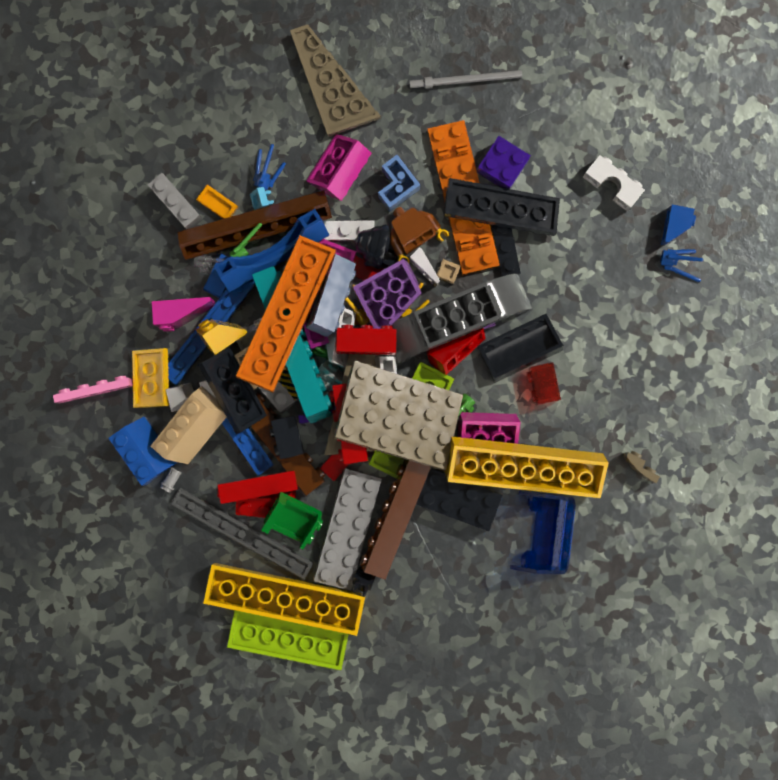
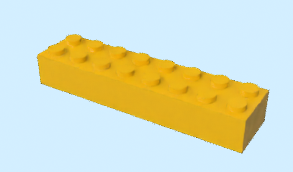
(526, 467)
(284, 599)

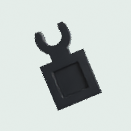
(363, 581)

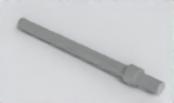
(429, 82)

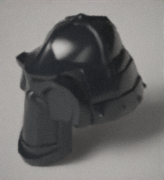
(374, 246)

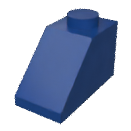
(677, 222)

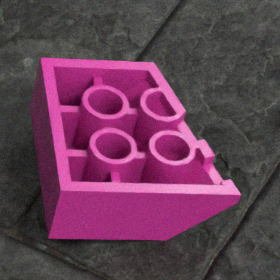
(489, 426)

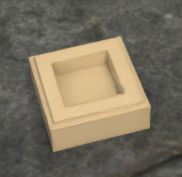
(448, 271)

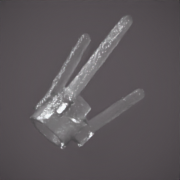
(206, 260)

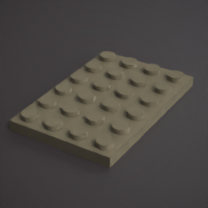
(398, 416)

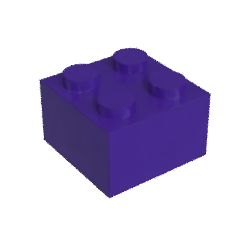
(503, 163)

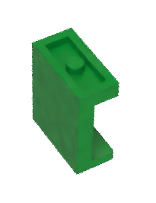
(293, 519)

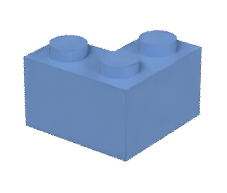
(401, 184)

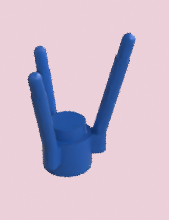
(263, 179)
(670, 257)

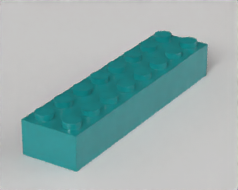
(300, 365)

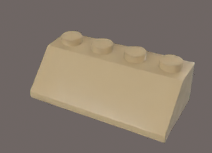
(190, 427)

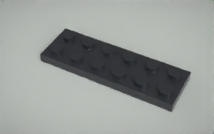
(501, 207)

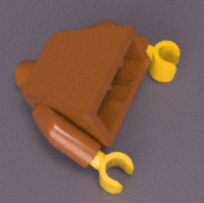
(412, 230)

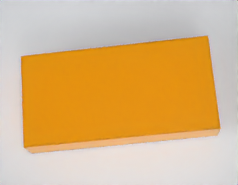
(217, 202)

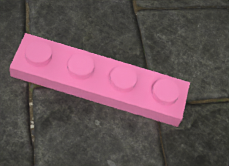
(84, 391)

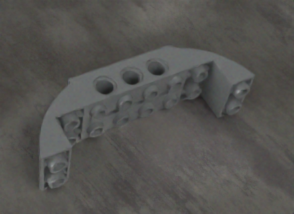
(459, 315)

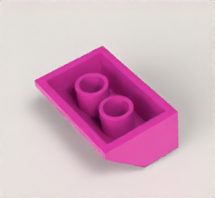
(339, 166)

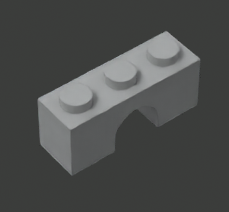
(175, 201)

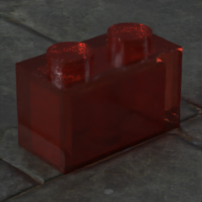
(543, 383)

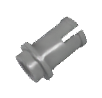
(170, 480)

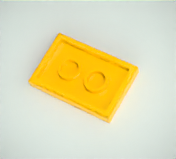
(150, 378)

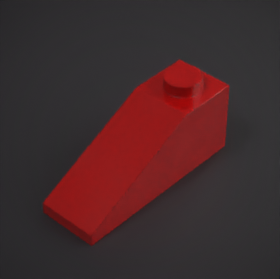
(450, 354)

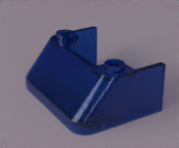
(551, 534)

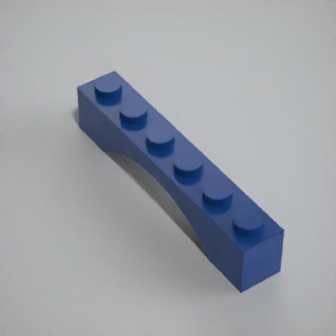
(239, 270)

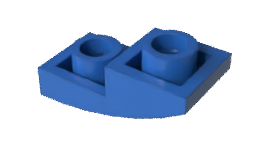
(214, 284)

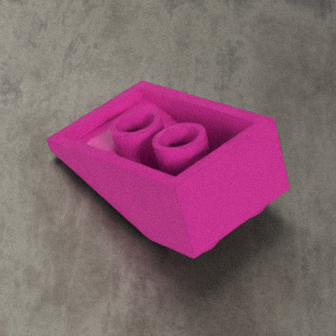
(176, 313)

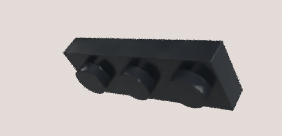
(505, 250)

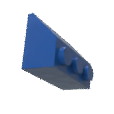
(134, 447)

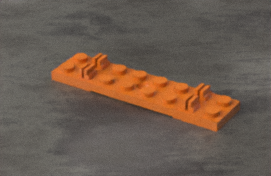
(455, 160)
(278, 332)

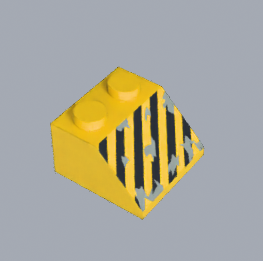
(219, 334)

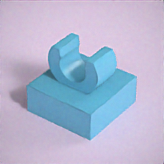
(259, 198)

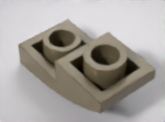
(636, 463)

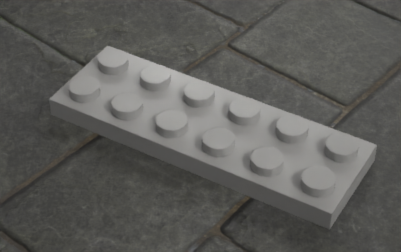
(347, 529)

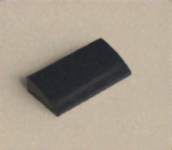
(520, 348)

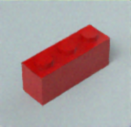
(366, 340)

